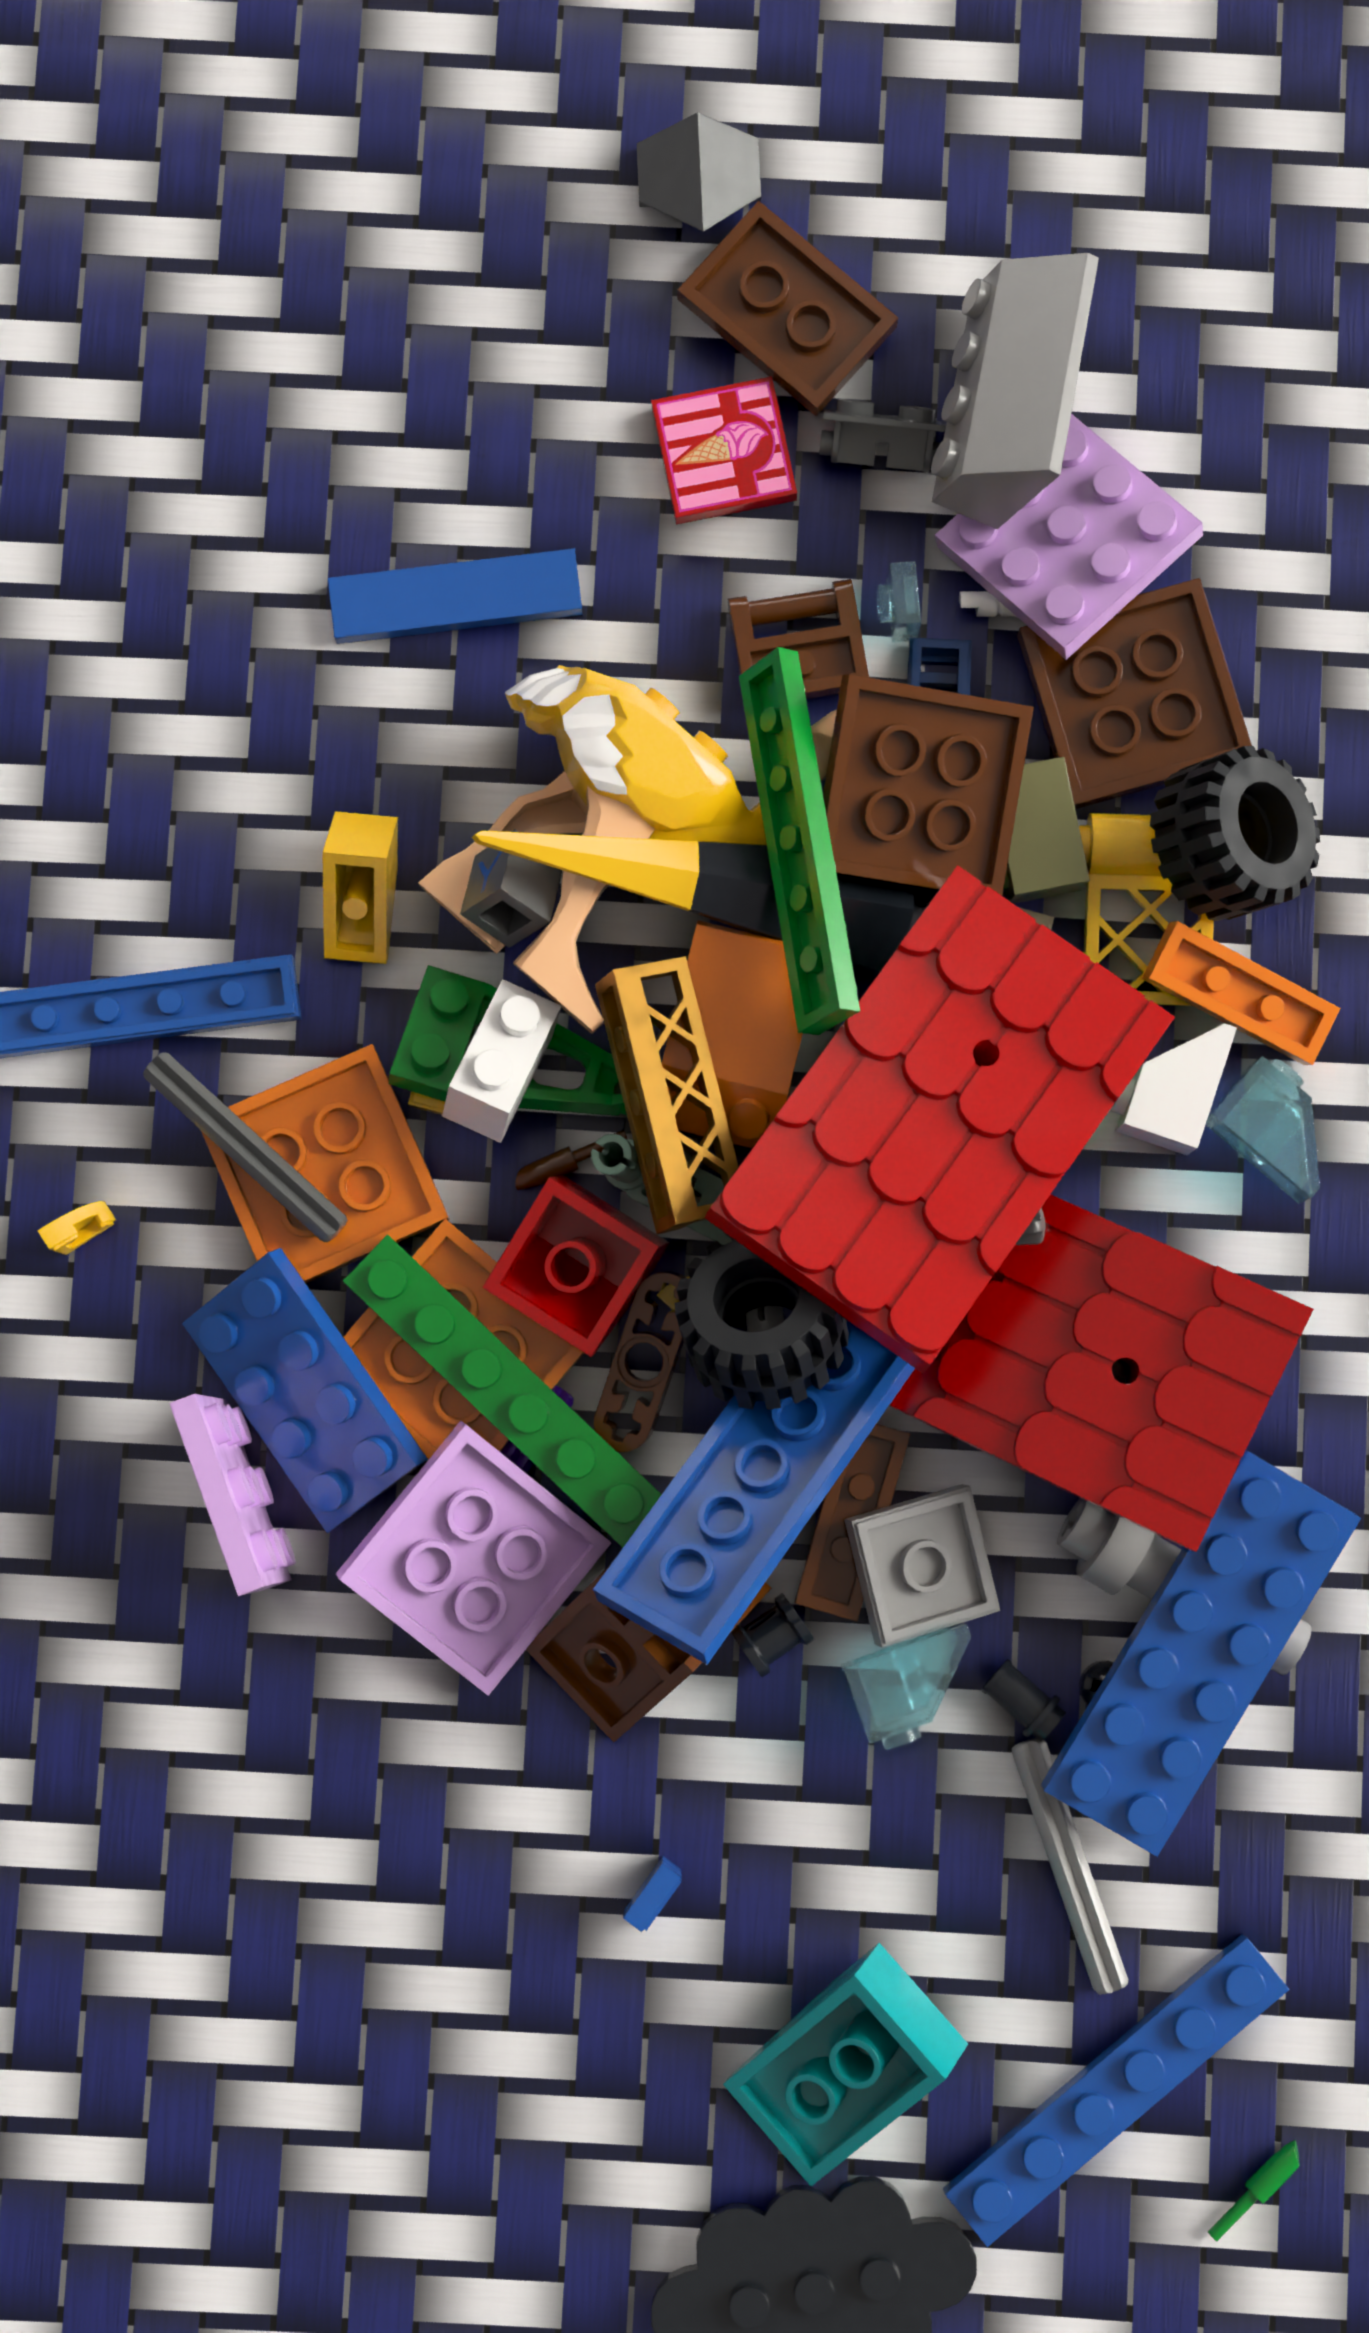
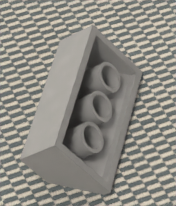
(1013, 385)

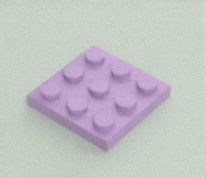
(1077, 544)
(233, 1492)
(473, 1558)

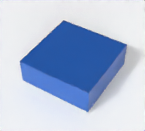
(653, 1894)

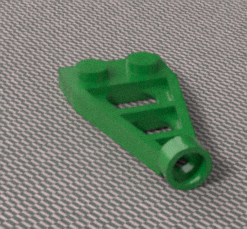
(440, 1034)

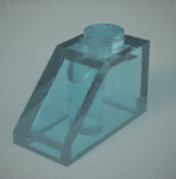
(1271, 1126)
(904, 1684)

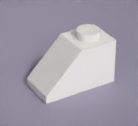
(1175, 1092)

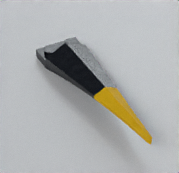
(723, 884)

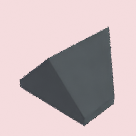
(698, 171)

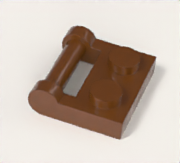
(822, 652)

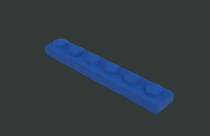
(1115, 2089)

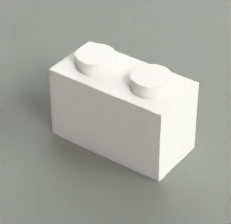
(501, 1061)

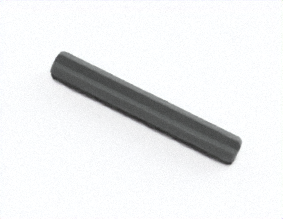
(245, 1147)

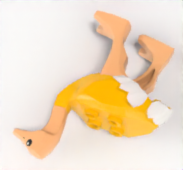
(623, 777)

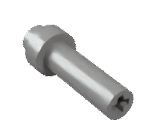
(1122, 1554)

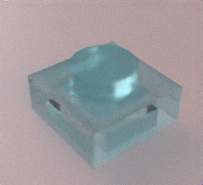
(900, 601)

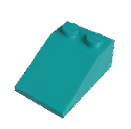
(847, 2065)

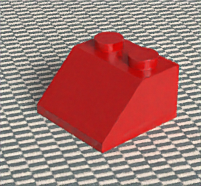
(575, 1264)

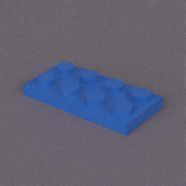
(304, 1390)

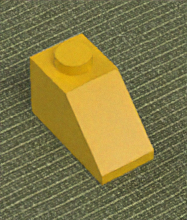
(359, 886)

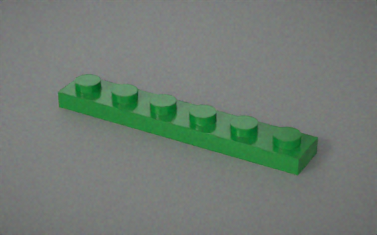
(798, 843)
(503, 1389)

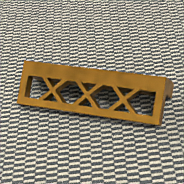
(646, 1091)

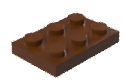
(787, 308)

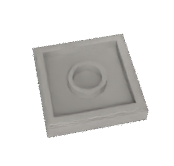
(922, 1565)

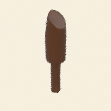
(555, 1164)

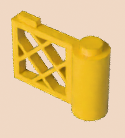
(1123, 859)

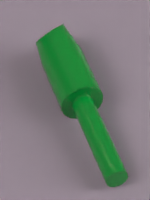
(1260, 2186)

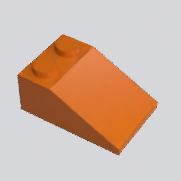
(747, 1026)

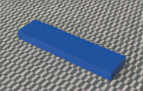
(455, 596)

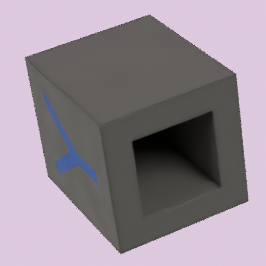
(509, 895)

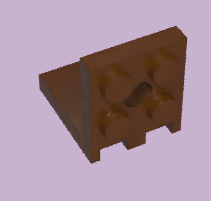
(644, 1662)

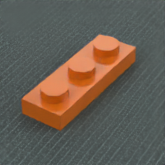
(1241, 993)

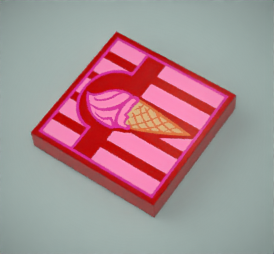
(724, 450)

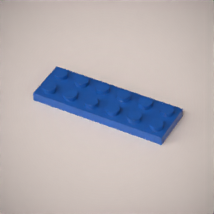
(746, 1501)
(1200, 1655)

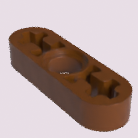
(614, 1400)

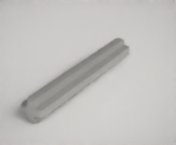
(1070, 1870)

